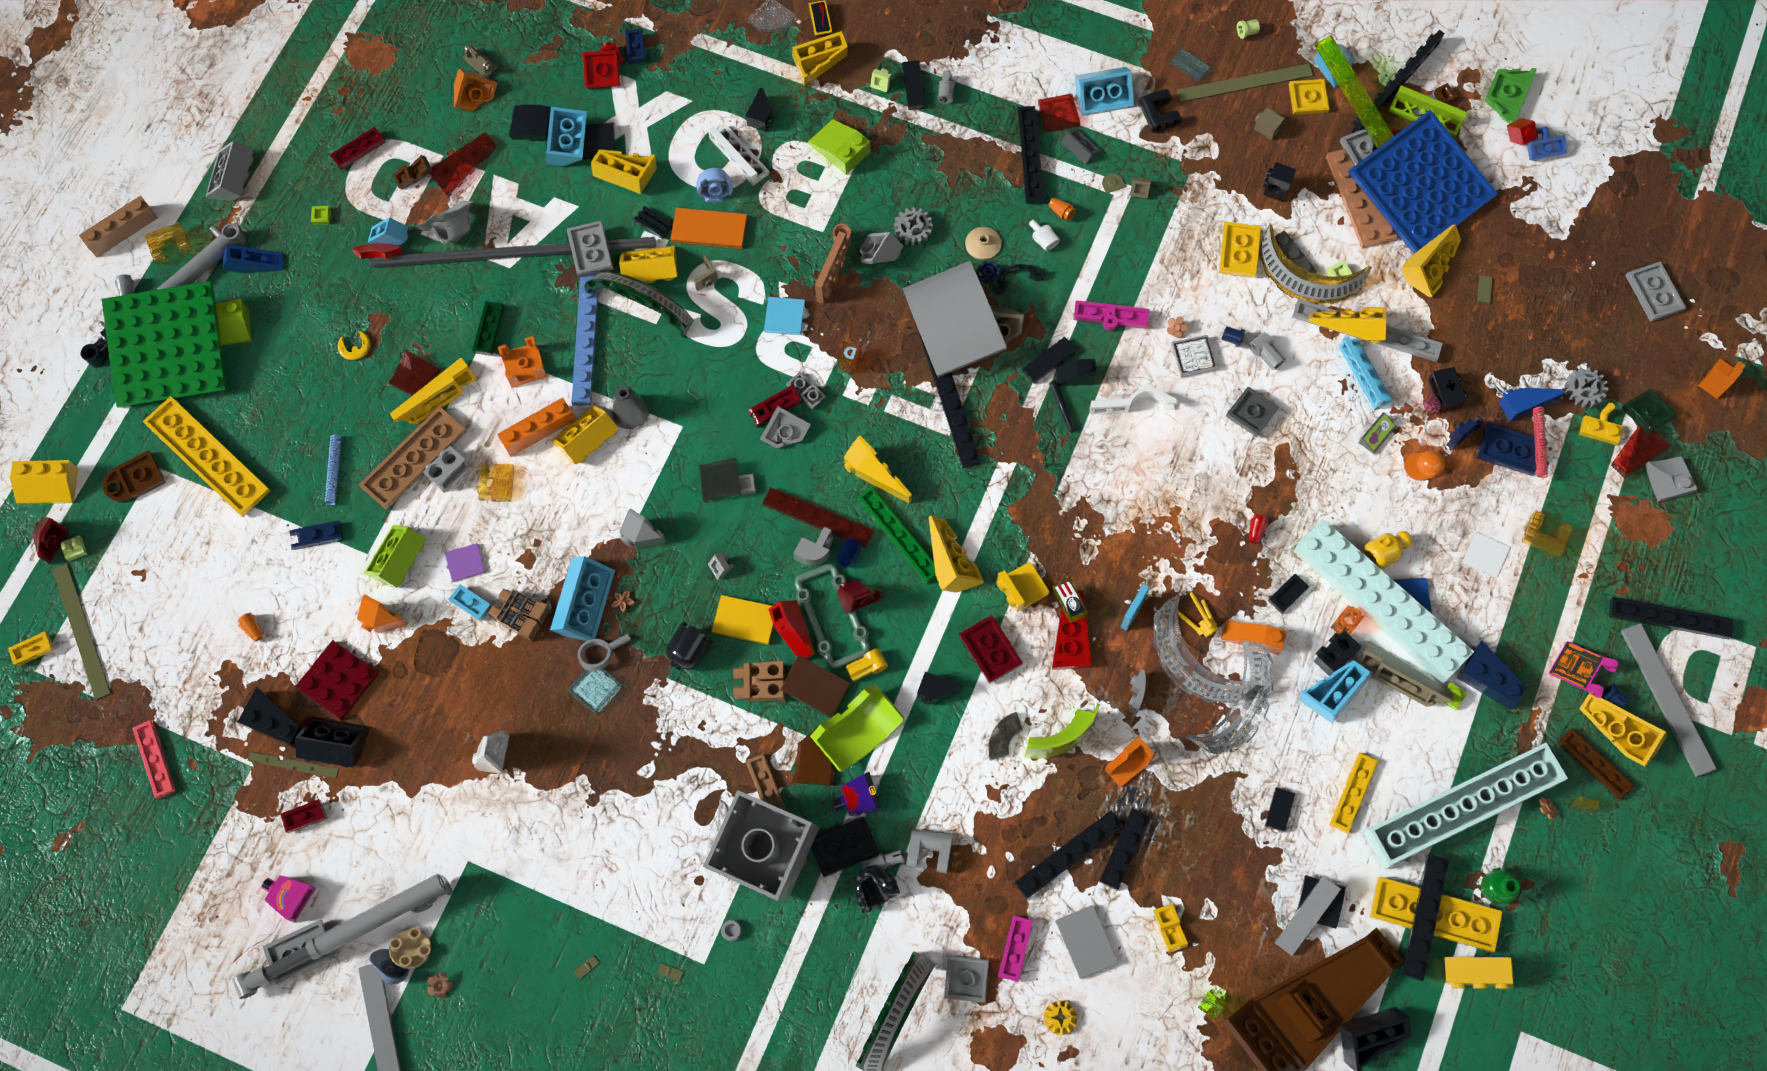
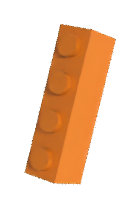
(536, 427)

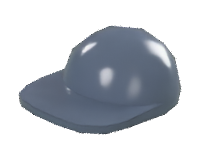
(387, 969)

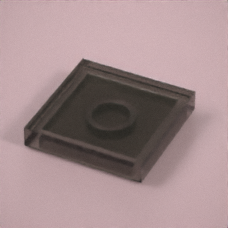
(720, 480)

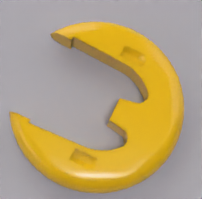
(356, 353)

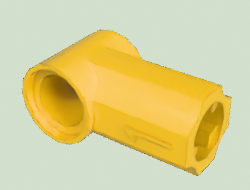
(872, 662)

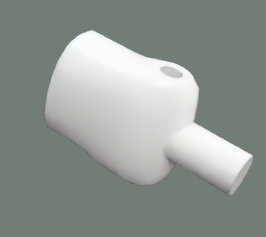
(1044, 236)

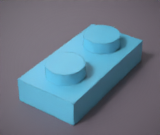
(470, 602)

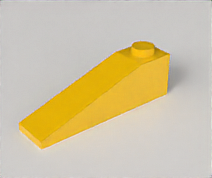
(1629, 733)

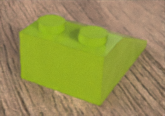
(841, 145)

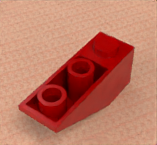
(791, 626)

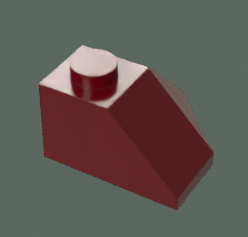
(48, 538)
(858, 595)

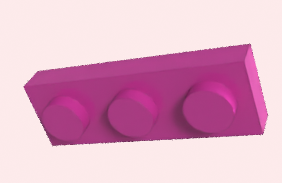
(1015, 948)

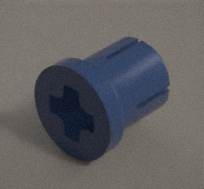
(1233, 336)
(1615, 695)

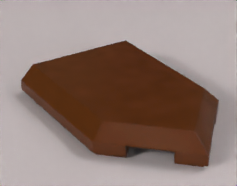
(812, 764)

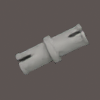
(884, 860)

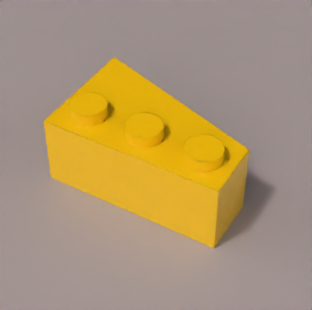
(819, 55)
(624, 170)
(1479, 972)

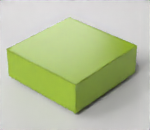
(321, 215)

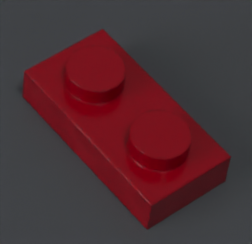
(303, 816)

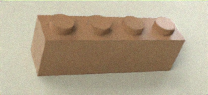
(118, 226)

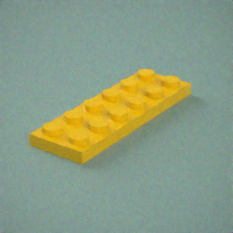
(1456, 918)

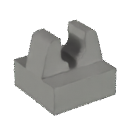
(719, 565)

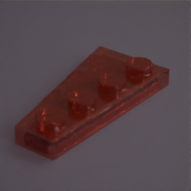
(456, 167)

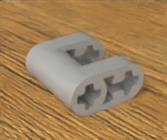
(929, 841)

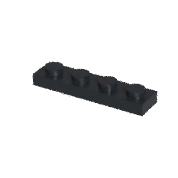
(1124, 849)

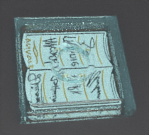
(595, 689)

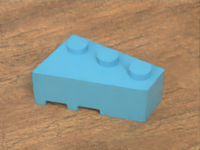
(1335, 692)

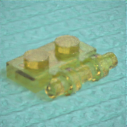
(501, 485)

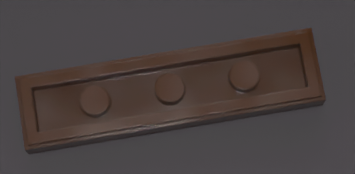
(1595, 764)

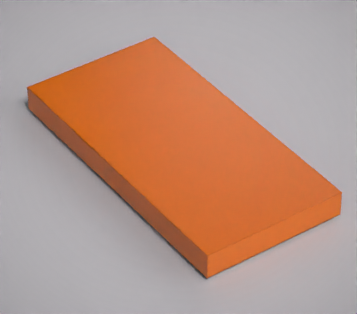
(709, 228)

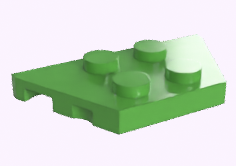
(1509, 92)

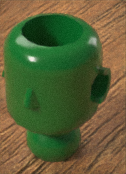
(1500, 886)

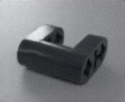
(1149, 106)

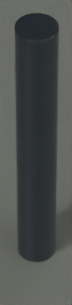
(1062, 406)

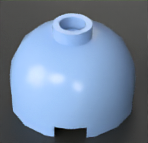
(714, 185)

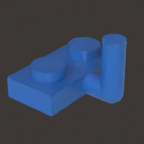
(1547, 146)

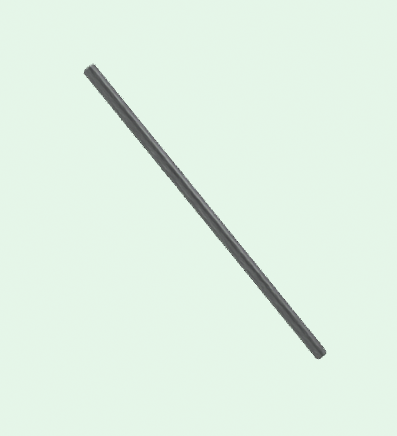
(503, 252)

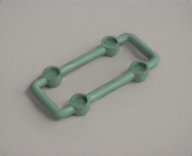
(824, 647)

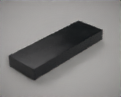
(913, 85)
(1049, 360)

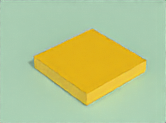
(1309, 97)

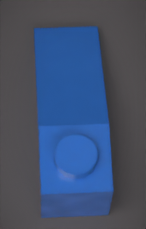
(248, 259)
(1523, 400)

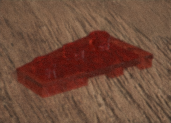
(1638, 451)

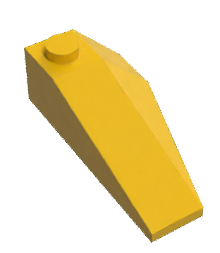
(1428, 264)
(1365, 324)
(863, 462)
(951, 564)

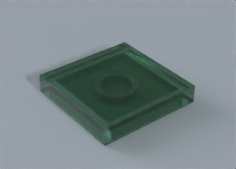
(1649, 411)

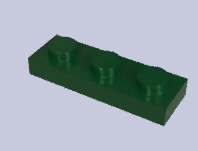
(488, 328)

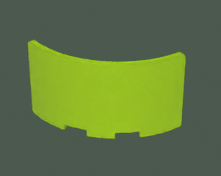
(859, 729)
(1065, 740)

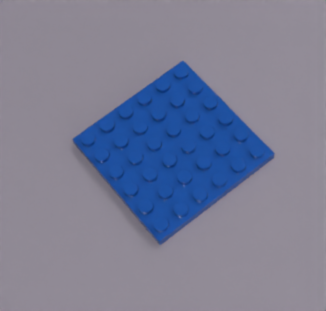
(1422, 182)

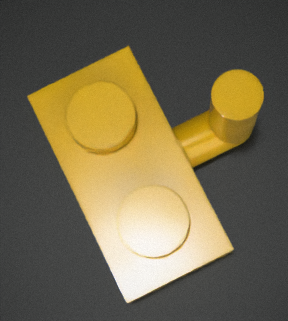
(1600, 428)

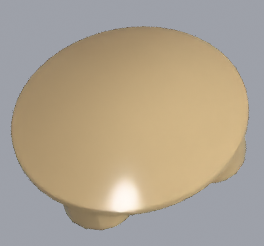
(410, 948)

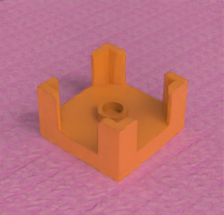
(523, 363)

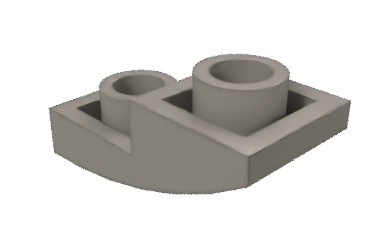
(807, 392)
(1139, 683)

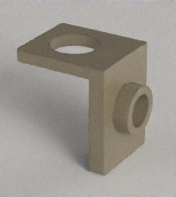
(707, 279)

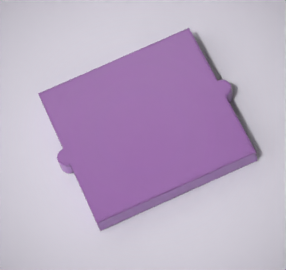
(464, 562)

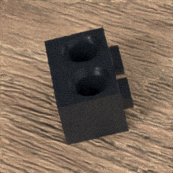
(1339, 655)

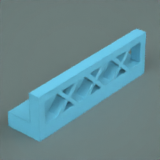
(1365, 372)

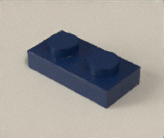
(635, 46)

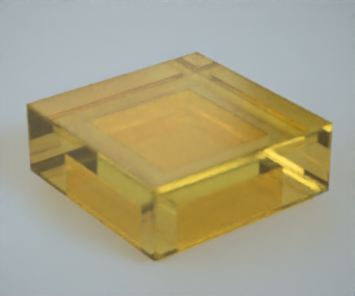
(1585, 804)

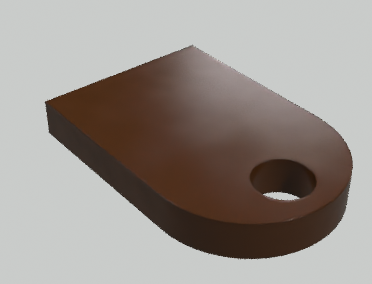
(133, 478)

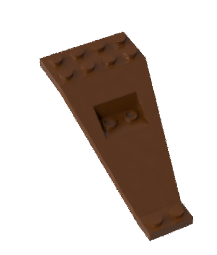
(1303, 1014)

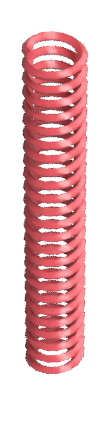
(1540, 444)

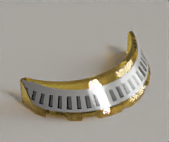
(1302, 283)

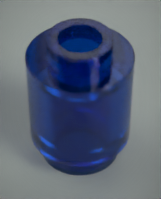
(849, 553)

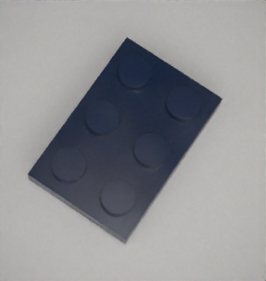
(1508, 449)

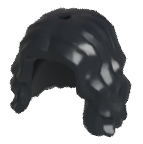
(874, 887)

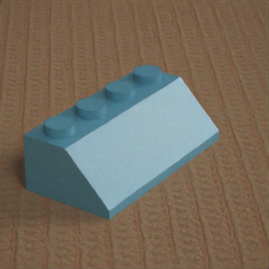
(582, 599)

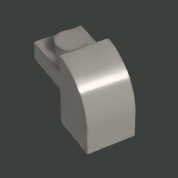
(814, 553)

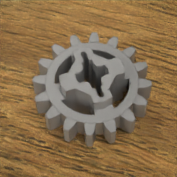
(912, 220)
(1589, 395)

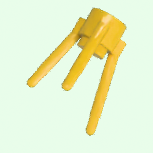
(1208, 625)

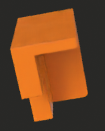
(1721, 377)
(1130, 761)

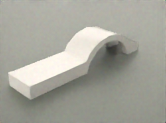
(1123, 405)

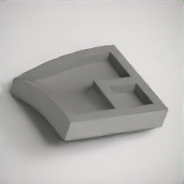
(1670, 478)

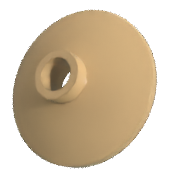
(983, 250)

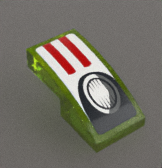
(1070, 601)

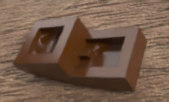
(411, 174)

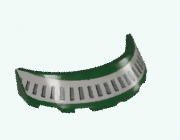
(644, 295)
(895, 1013)

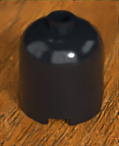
(687, 647)

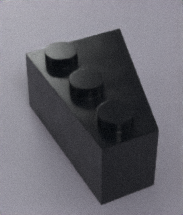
(268, 719)
(1372, 1035)

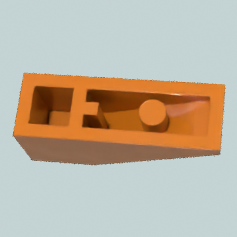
(1270, 637)

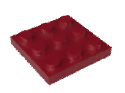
(337, 680)

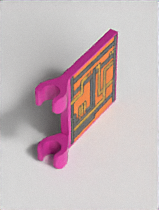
(1580, 667)

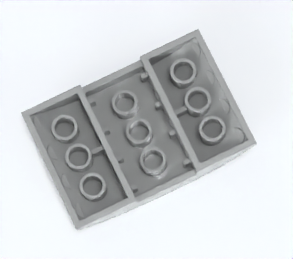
(954, 319)

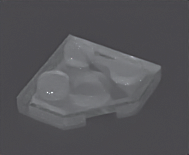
(771, 17)

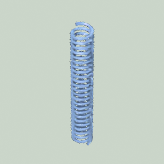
(333, 464)

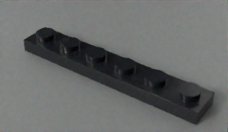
(1030, 155)
(1671, 618)
(1068, 854)
(1425, 917)

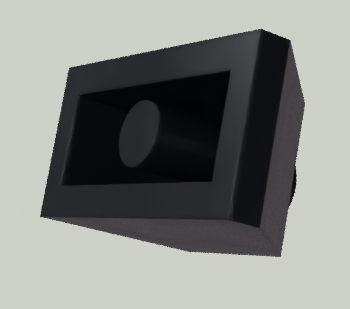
(760, 112)
(1077, 373)
(937, 689)

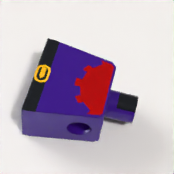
(858, 797)

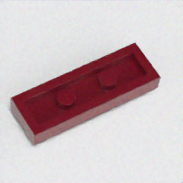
(357, 148)

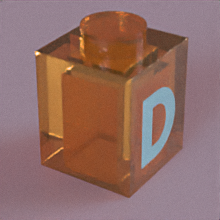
(849, 357)

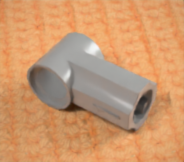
(1264, 347)

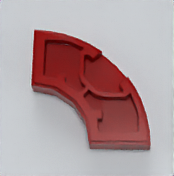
(381, 250)

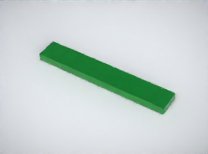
(898, 534)

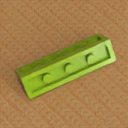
(1425, 103)

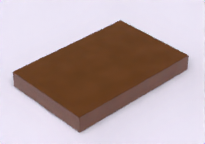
(814, 686)

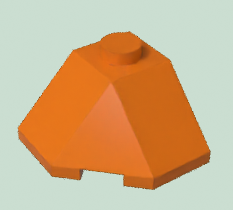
(472, 90)
(377, 617)

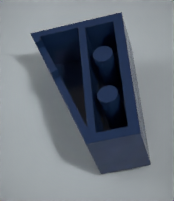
(1491, 677)

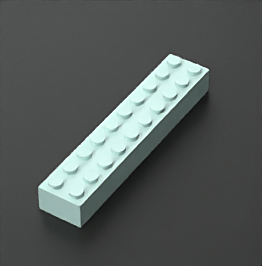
(1383, 601)
(1465, 805)

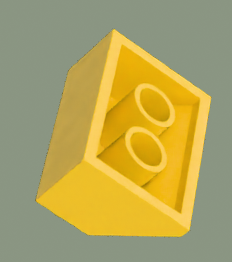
(650, 264)
(585, 434)
(44, 481)

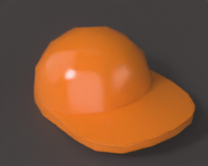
(1425, 465)

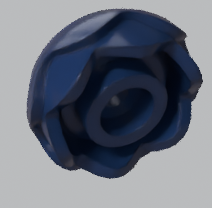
(988, 267)

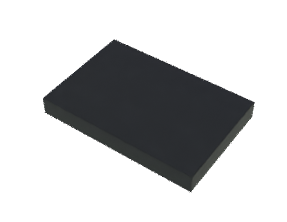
(844, 847)

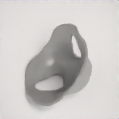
(451, 224)

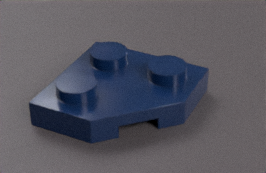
(1463, 431)

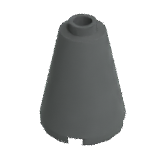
(629, 408)

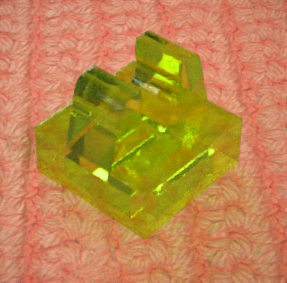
(1212, 1004)

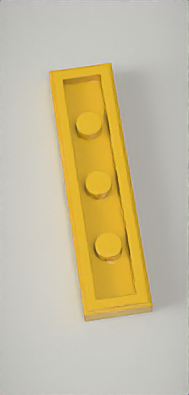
(1353, 793)

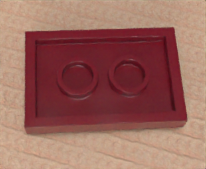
(990, 649)

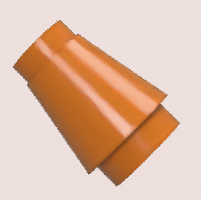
(1063, 209)
(250, 626)

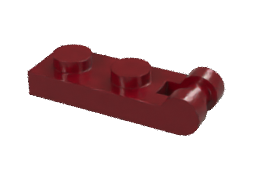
(784, 399)

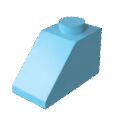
(388, 232)

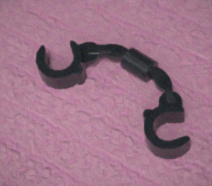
(1014, 268)

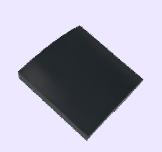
(530, 122)
(598, 138)
(1332, 914)

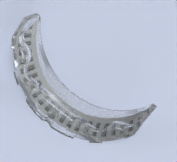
(1184, 668)
(1247, 713)

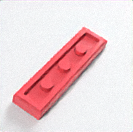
(154, 759)

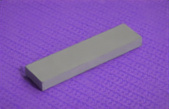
(1307, 915)

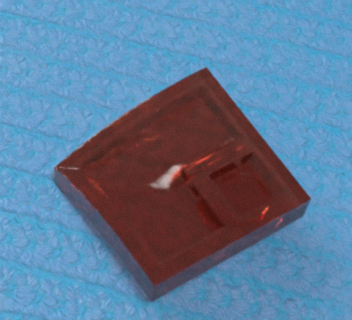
(413, 373)

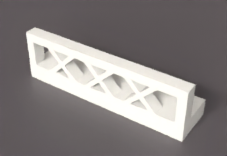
(736, 156)

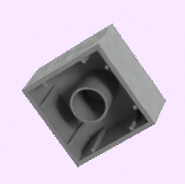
(761, 846)

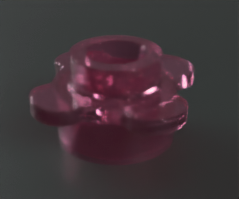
(1432, 404)

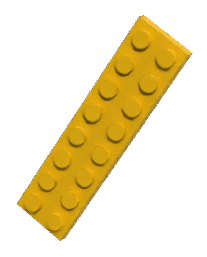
(206, 456)

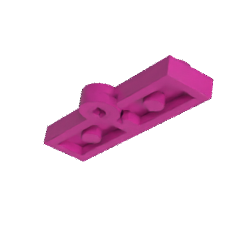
(1111, 315)

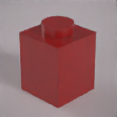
(1522, 131)

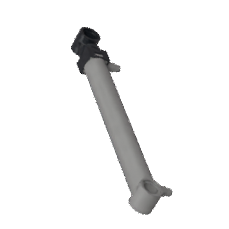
(186, 275)

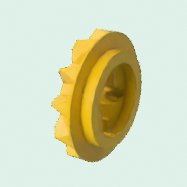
(1054, 1025)

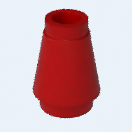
(1257, 528)

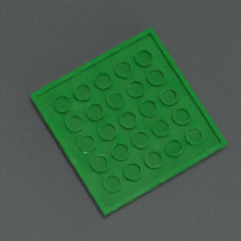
(164, 344)

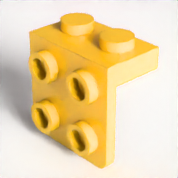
(1022, 586)

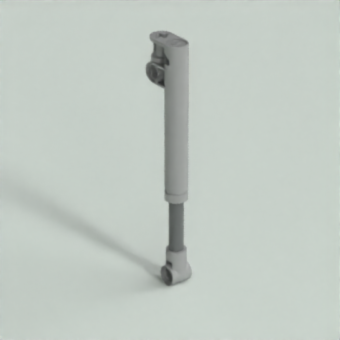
(414, 899)

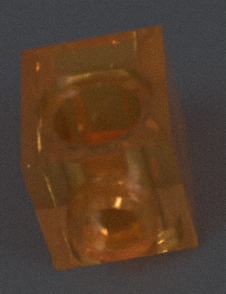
(1340, 624)

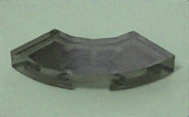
(1002, 735)

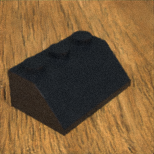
(331, 742)

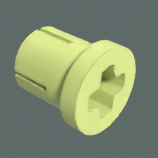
(1247, 28)

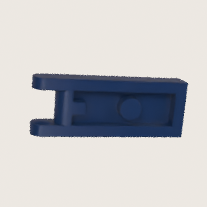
(317, 535)

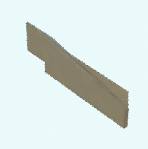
(1402, 677)

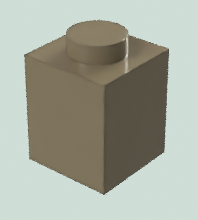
(1268, 123)

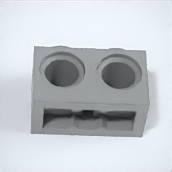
(450, 472)

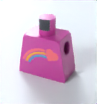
(287, 896)

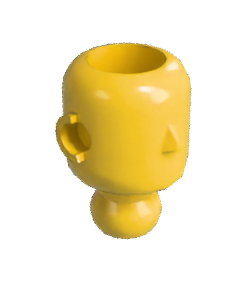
(1387, 548)

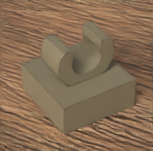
(1140, 187)

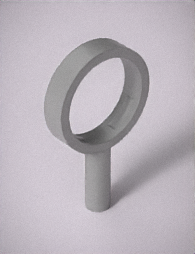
(611, 646)

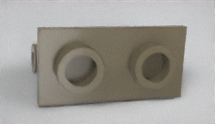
(479, 61)

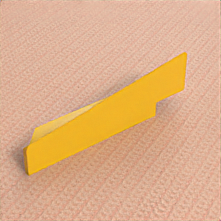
(436, 393)

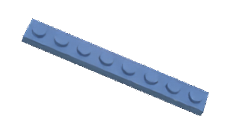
(585, 345)

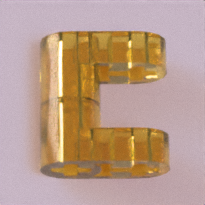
(165, 236)
(1543, 541)

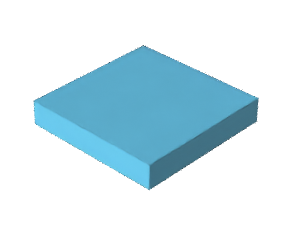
(784, 316)
(1135, 607)

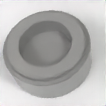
(731, 930)

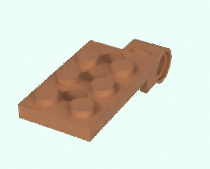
(834, 261)

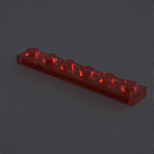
(817, 517)

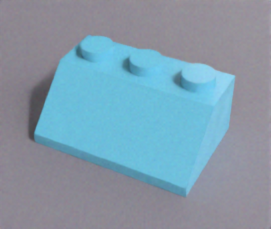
(1104, 90)
(565, 136)

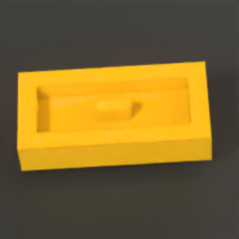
(30, 649)

